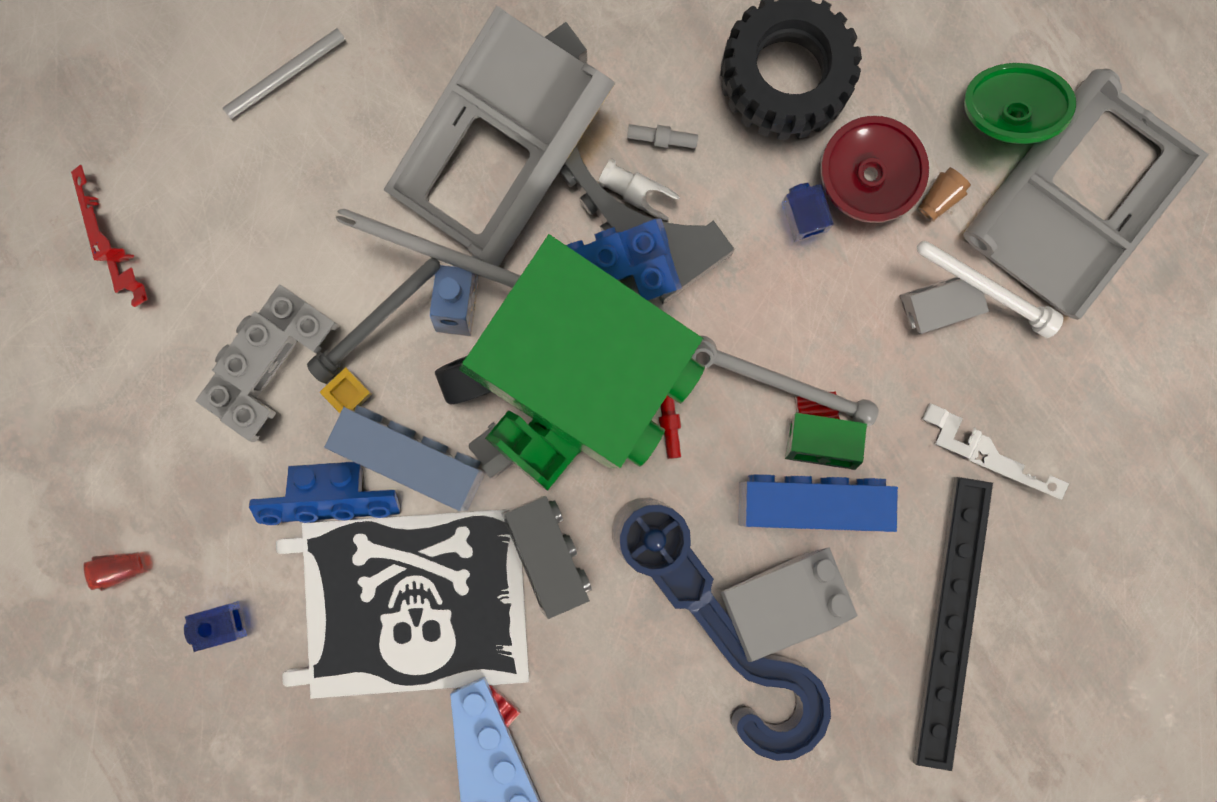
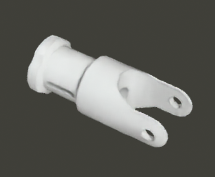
(632, 187)

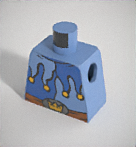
(453, 300)

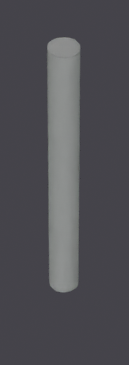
(283, 73)

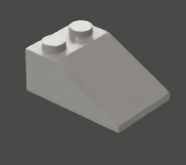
(789, 604)

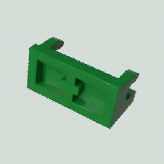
(826, 441)

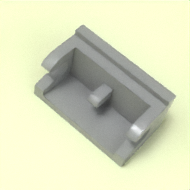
(943, 304)

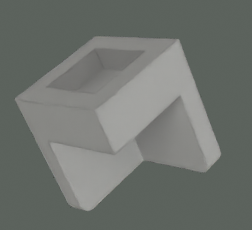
(491, 459)

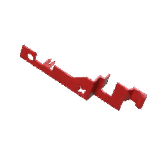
(106, 253)

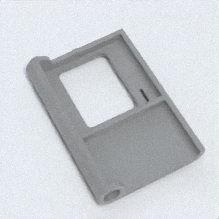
(526, 92)
(1055, 240)

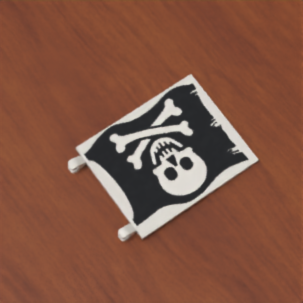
(410, 604)

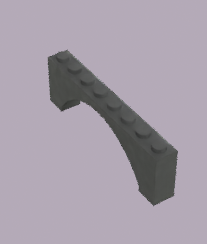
(692, 247)

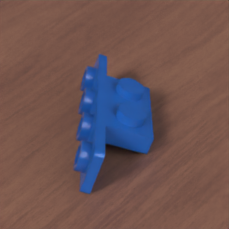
(324, 493)

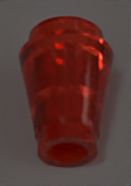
(111, 570)

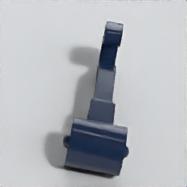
(658, 544)

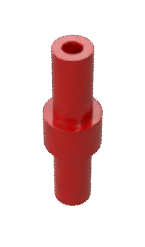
(671, 423)

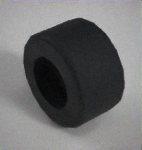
(456, 385)

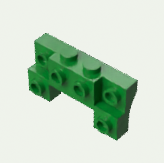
(532, 448)

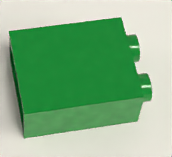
(585, 356)

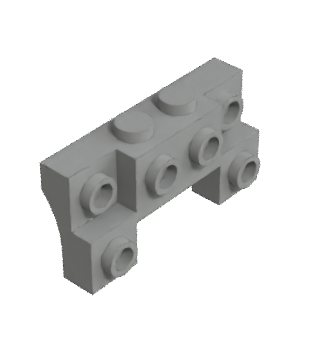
(256, 355)

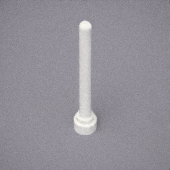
(1043, 320)

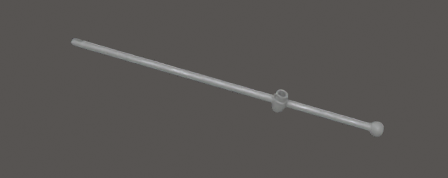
(706, 353)

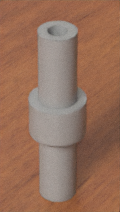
(662, 136)

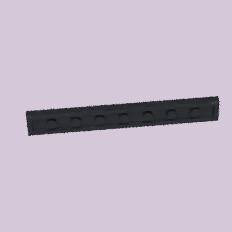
(953, 624)

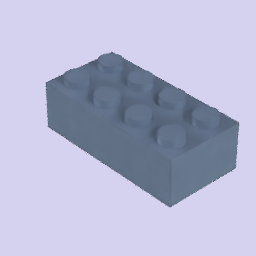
(404, 459)

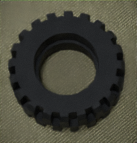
(800, 23)

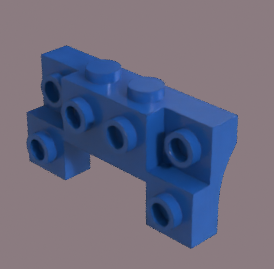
(636, 253)

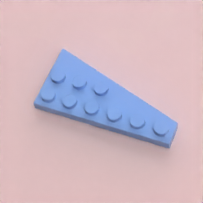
(485, 750)

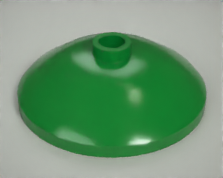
(1020, 103)

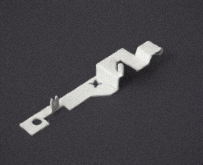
(977, 442)

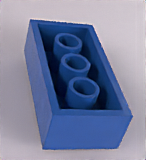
(825, 505)

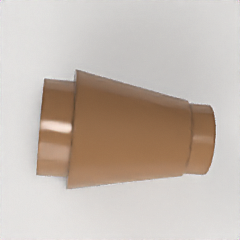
(944, 193)

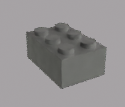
(547, 556)

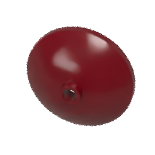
(890, 153)

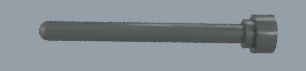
(325, 365)

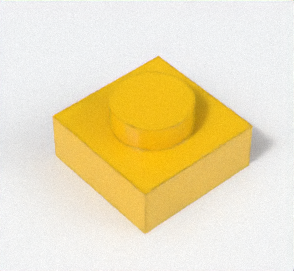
(345, 391)

